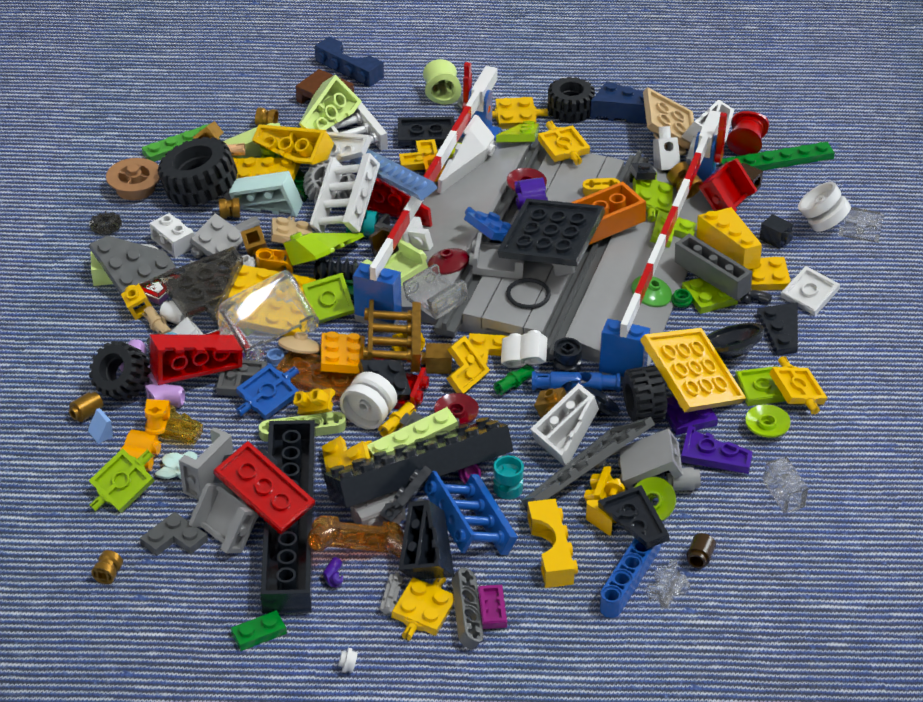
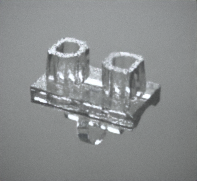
(670, 584)

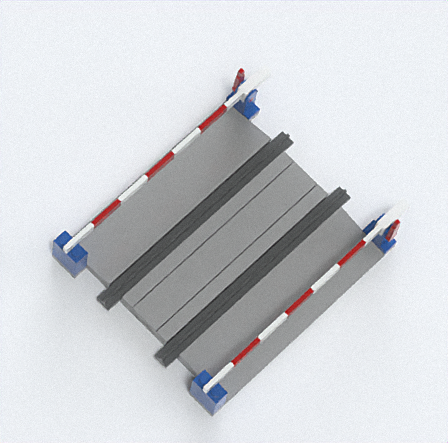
(587, 305)

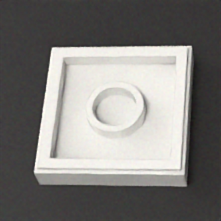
(810, 290)

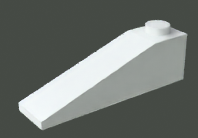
(473, 151)

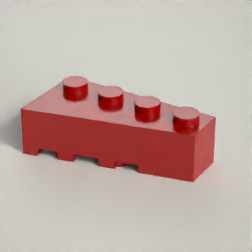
(192, 356)

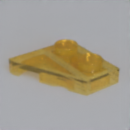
(182, 428)

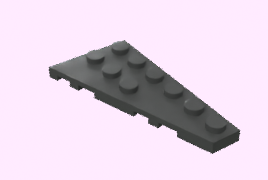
(592, 456)

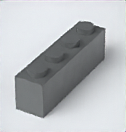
(713, 267)

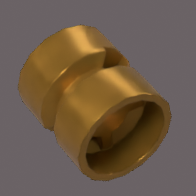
(676, 177)

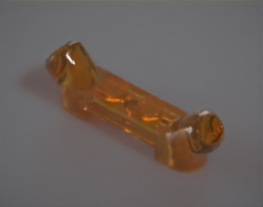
(330, 532)

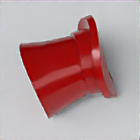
(747, 132)

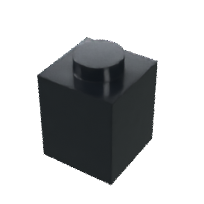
(776, 231)

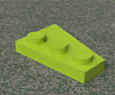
(520, 133)

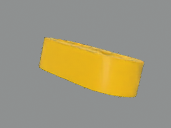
(594, 185)

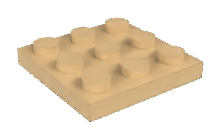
(665, 112)

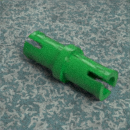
(513, 379)

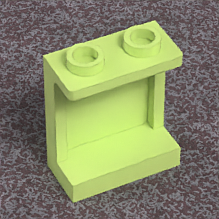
(406, 260)

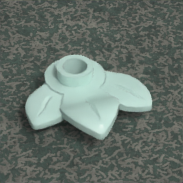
(171, 465)

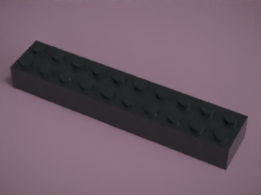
(287, 556)

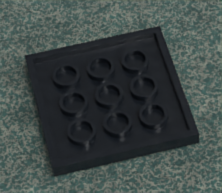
(551, 232)

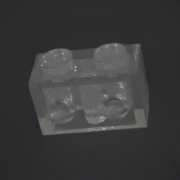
(785, 484)

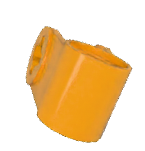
(273, 260)
(157, 415)

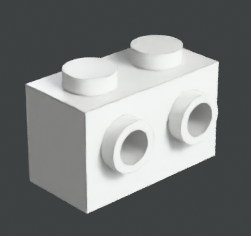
(171, 235)

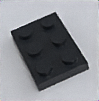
(423, 128)

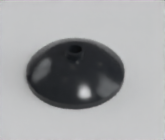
(736, 339)

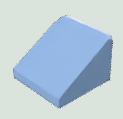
(100, 427)

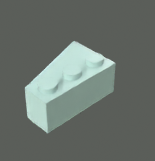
(268, 192)

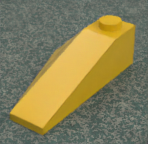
(295, 143)

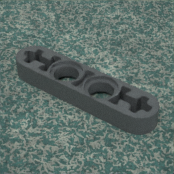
(469, 631)

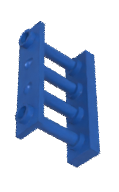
(484, 506)

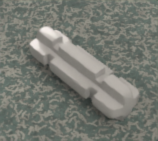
(391, 593)

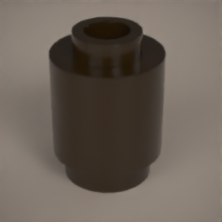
(700, 550)

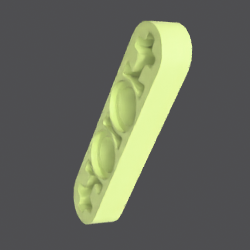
(321, 418)

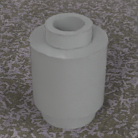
(688, 482)

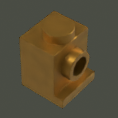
(210, 131)

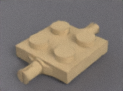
(284, 227)

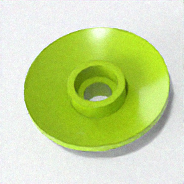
(767, 421)
(663, 491)

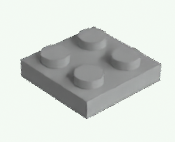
(217, 236)

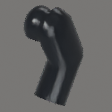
(757, 295)

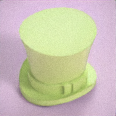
(441, 81)

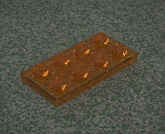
(312, 377)

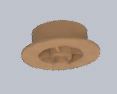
(133, 178)

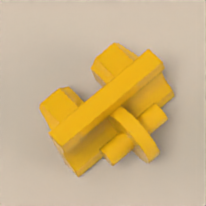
(314, 402)
(603, 485)

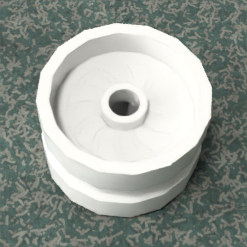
(824, 206)
(368, 400)

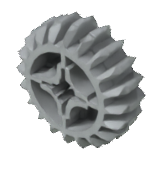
(314, 178)

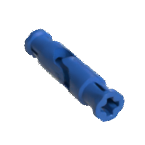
(561, 380)

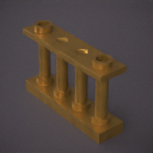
(412, 329)

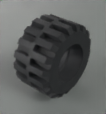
(570, 99)
(107, 363)
(644, 393)

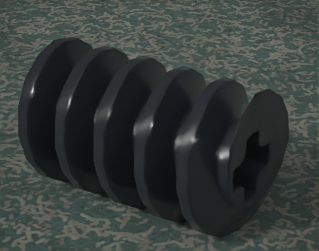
(326, 269)

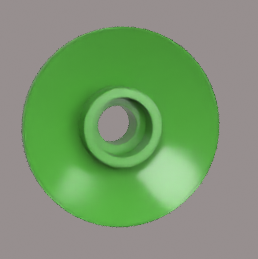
(657, 293)

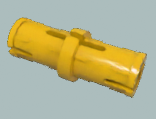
(393, 423)

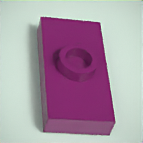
(492, 606)

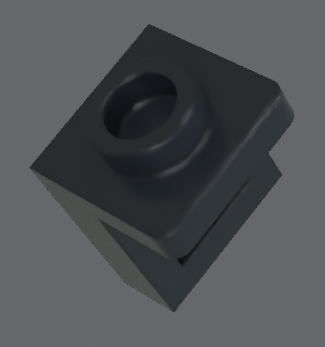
(641, 171)

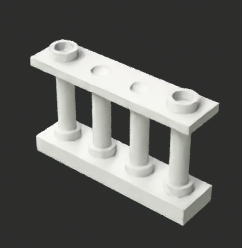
(368, 125)
(359, 197)

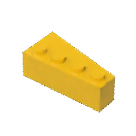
(730, 236)

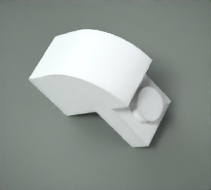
(417, 236)

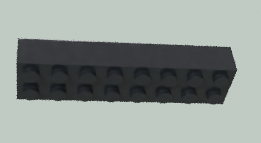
(442, 453)

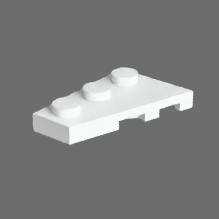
(347, 146)

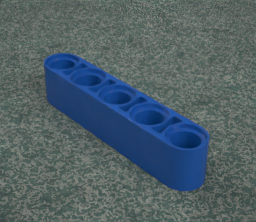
(626, 578)

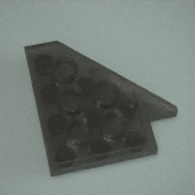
(203, 283)

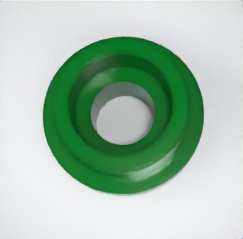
(682, 298)

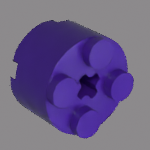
(530, 189)

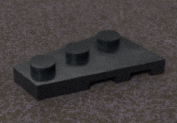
(781, 327)
(636, 515)

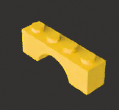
(546, 522)

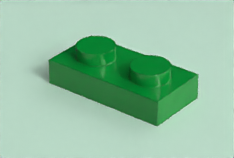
(258, 630)

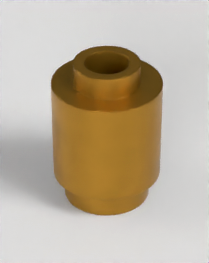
(85, 406)

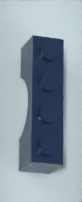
(364, 70)

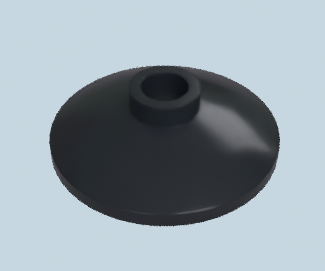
(604, 403)

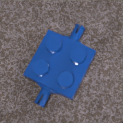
(488, 224)
(267, 391)

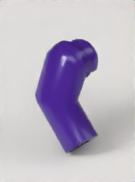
(331, 573)

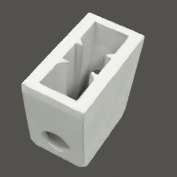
(664, 158)

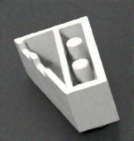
(566, 424)

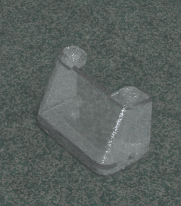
(266, 314)

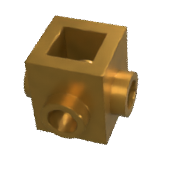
(548, 399)

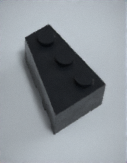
(426, 543)

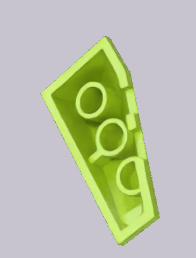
(316, 245)

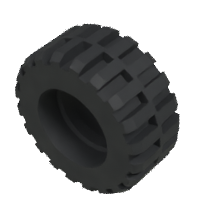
(197, 171)

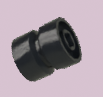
(567, 355)

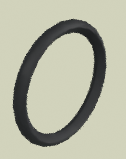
(525, 306)

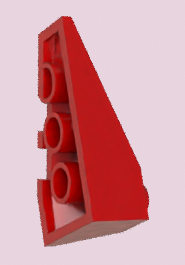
(392, 201)

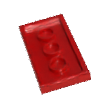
(264, 487)

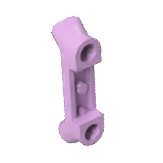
(160, 392)

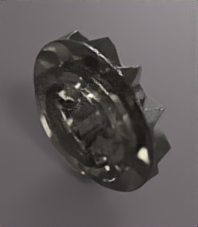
(99, 225)

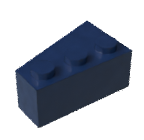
(618, 102)

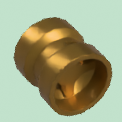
(265, 117)
(224, 208)
(107, 566)

